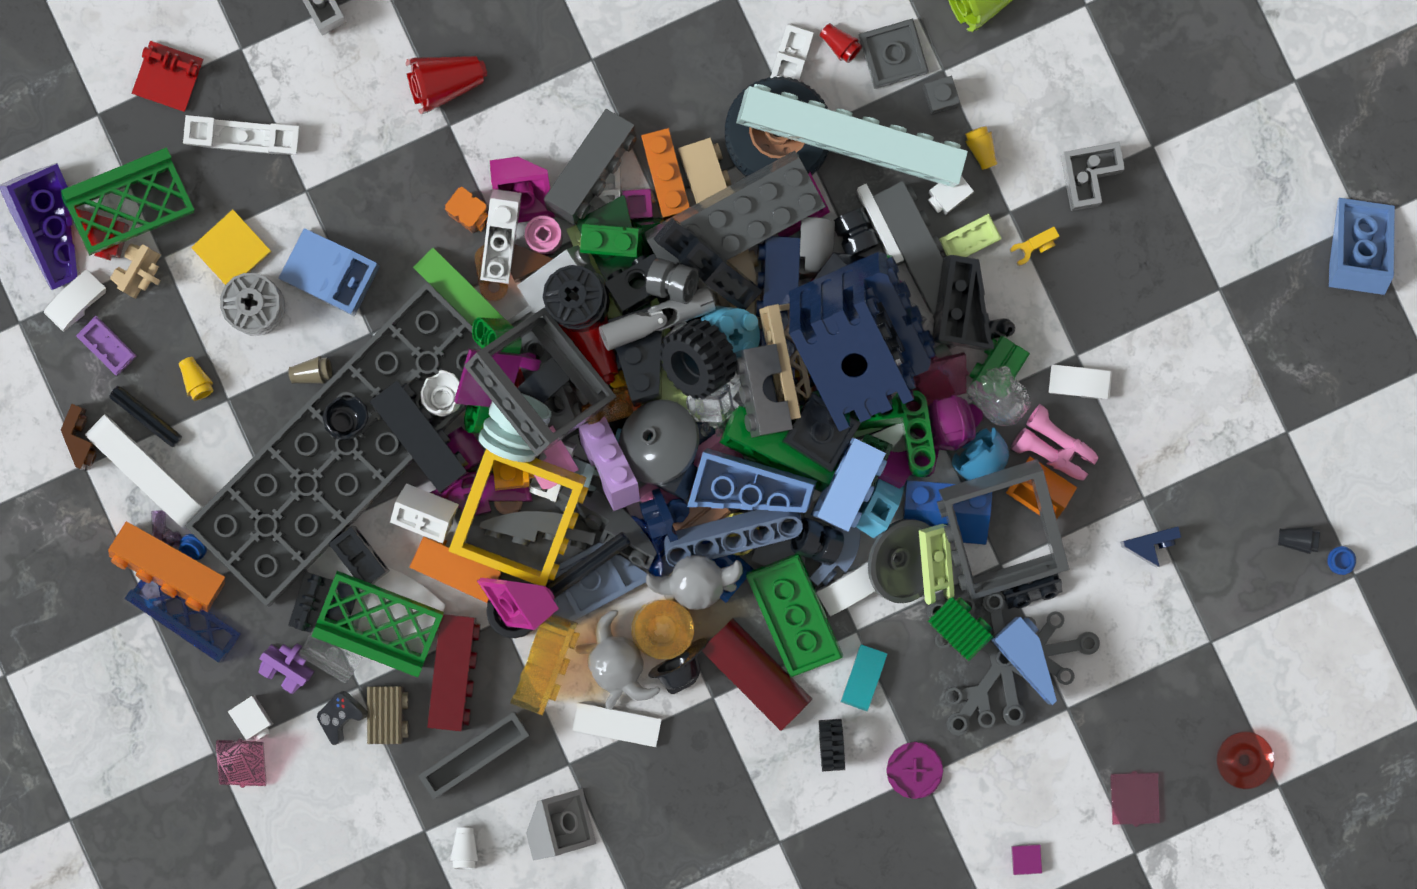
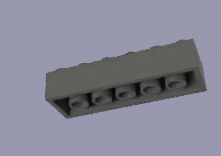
(749, 209)

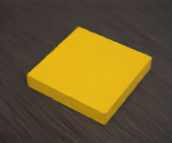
(231, 248)

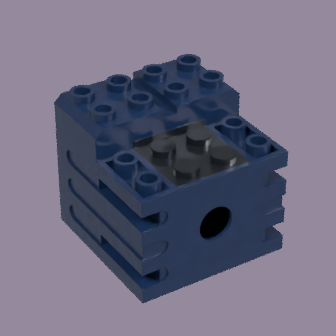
(860, 337)

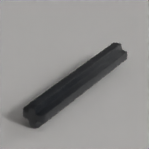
(589, 564)

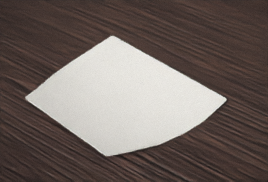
(407, 587)

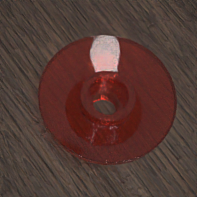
(1259, 765)

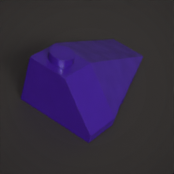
(44, 221)

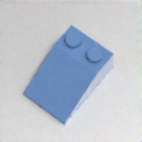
(1362, 246)
(1025, 653)

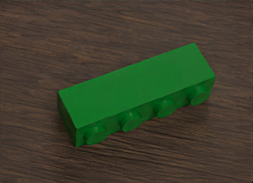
(772, 451)

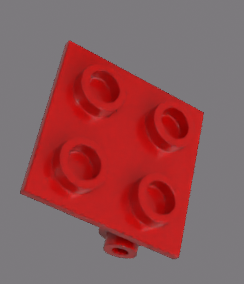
(167, 76)

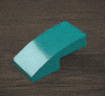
(864, 677)

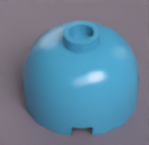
(982, 456)

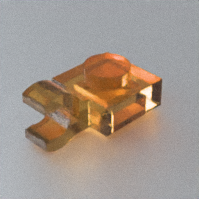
(617, 409)

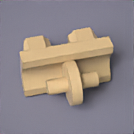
(139, 272)

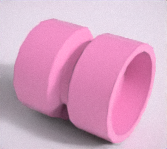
(543, 235)

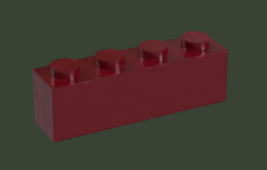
(452, 673)

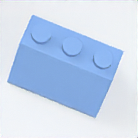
(850, 485)

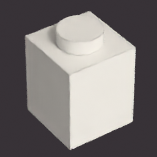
(948, 198)
(251, 719)

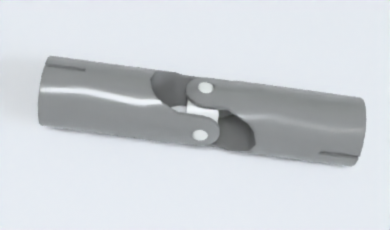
(642, 324)

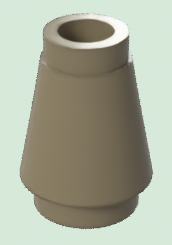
(311, 371)

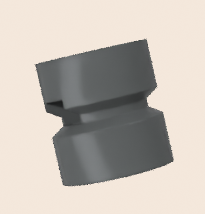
(670, 280)

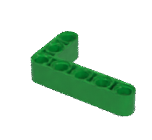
(909, 421)

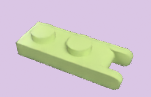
(936, 563)

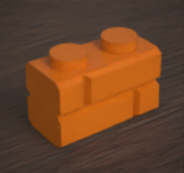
(467, 210)

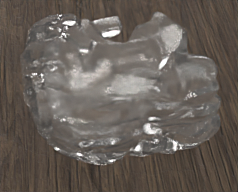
(1000, 397)

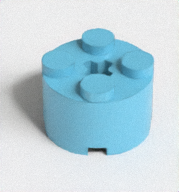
(737, 325)

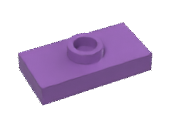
(106, 345)

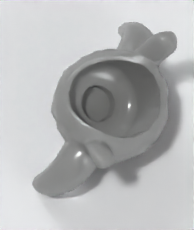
(696, 582)
(615, 663)

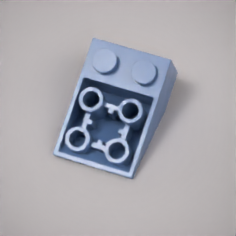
(329, 272)

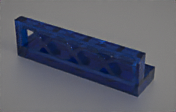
(184, 629)

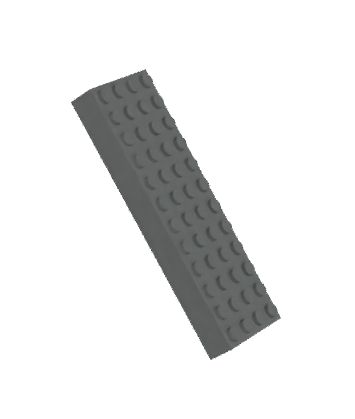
(313, 486)

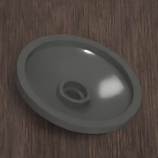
(672, 444)
(899, 578)

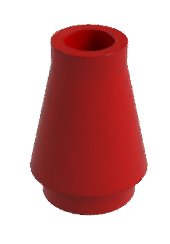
(841, 43)

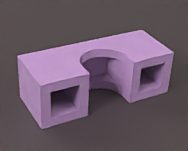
(614, 471)

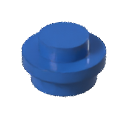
(192, 547)
(1341, 560)

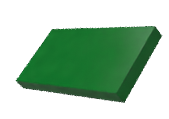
(794, 615)

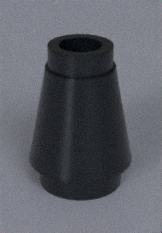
(1300, 539)

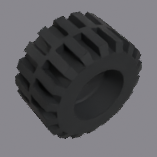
(698, 359)

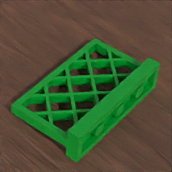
(118, 179)
(375, 646)

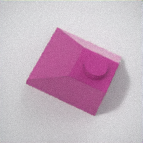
(526, 178)
(519, 603)

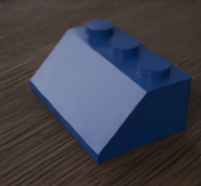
(971, 514)

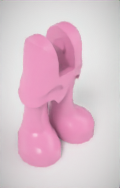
(1060, 458)

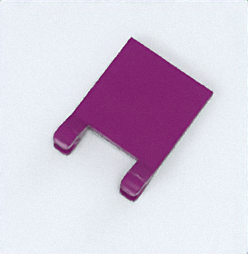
(469, 390)

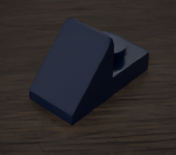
(1144, 545)

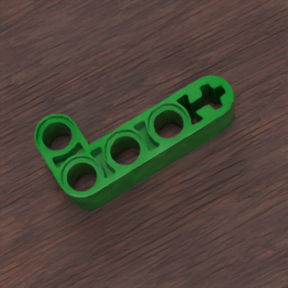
(484, 332)

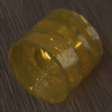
(679, 630)

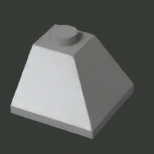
(560, 825)

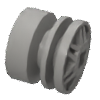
(260, 318)

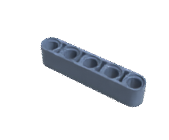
(743, 525)

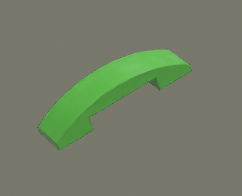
(454, 288)

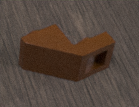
(80, 449)

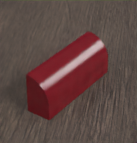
(757, 674)

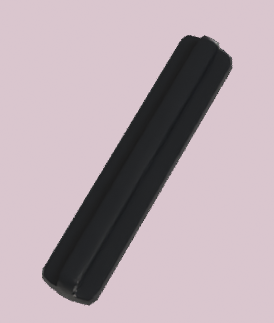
(145, 416)

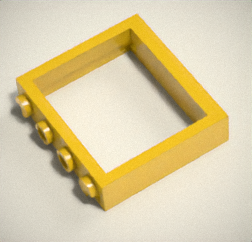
(559, 545)

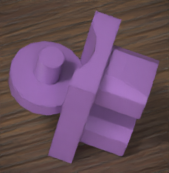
(288, 663)

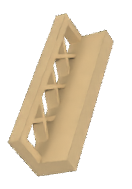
(783, 381)

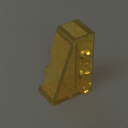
(545, 664)

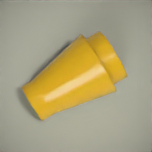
(982, 146)
(196, 381)

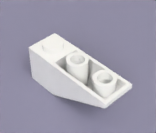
(500, 236)

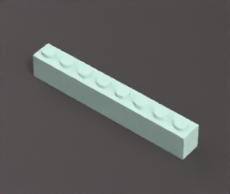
(852, 136)

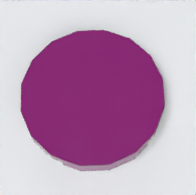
(914, 770)

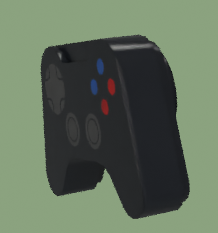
(338, 713)

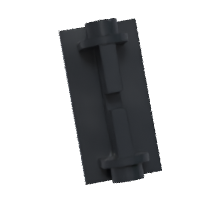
(1024, 594)

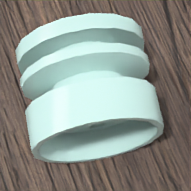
(503, 439)

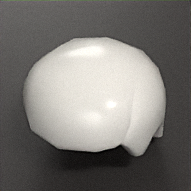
(439, 393)

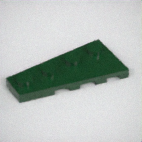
(617, 214)

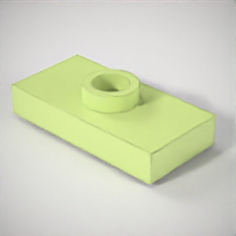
(971, 237)

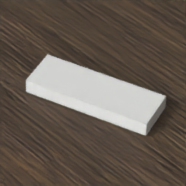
(879, 224)
(616, 724)

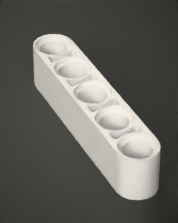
(143, 471)

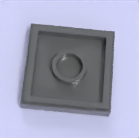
(893, 53)

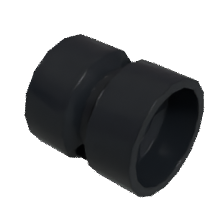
(855, 232)
(818, 542)

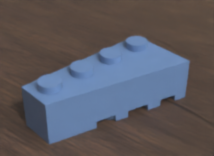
(747, 485)

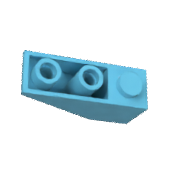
(880, 508)

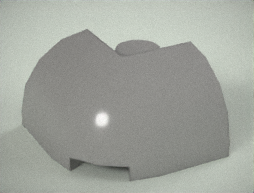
(815, 245)

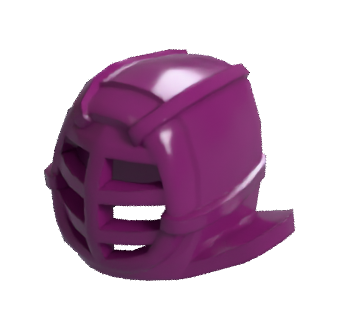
(952, 423)

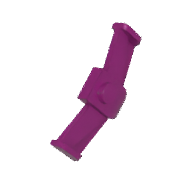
(460, 491)

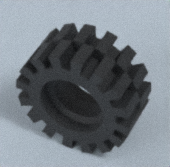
(831, 745)

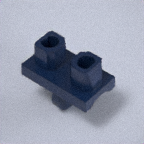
(662, 515)

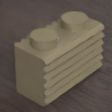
(385, 715)

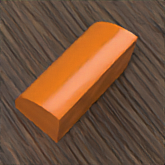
(1059, 490)

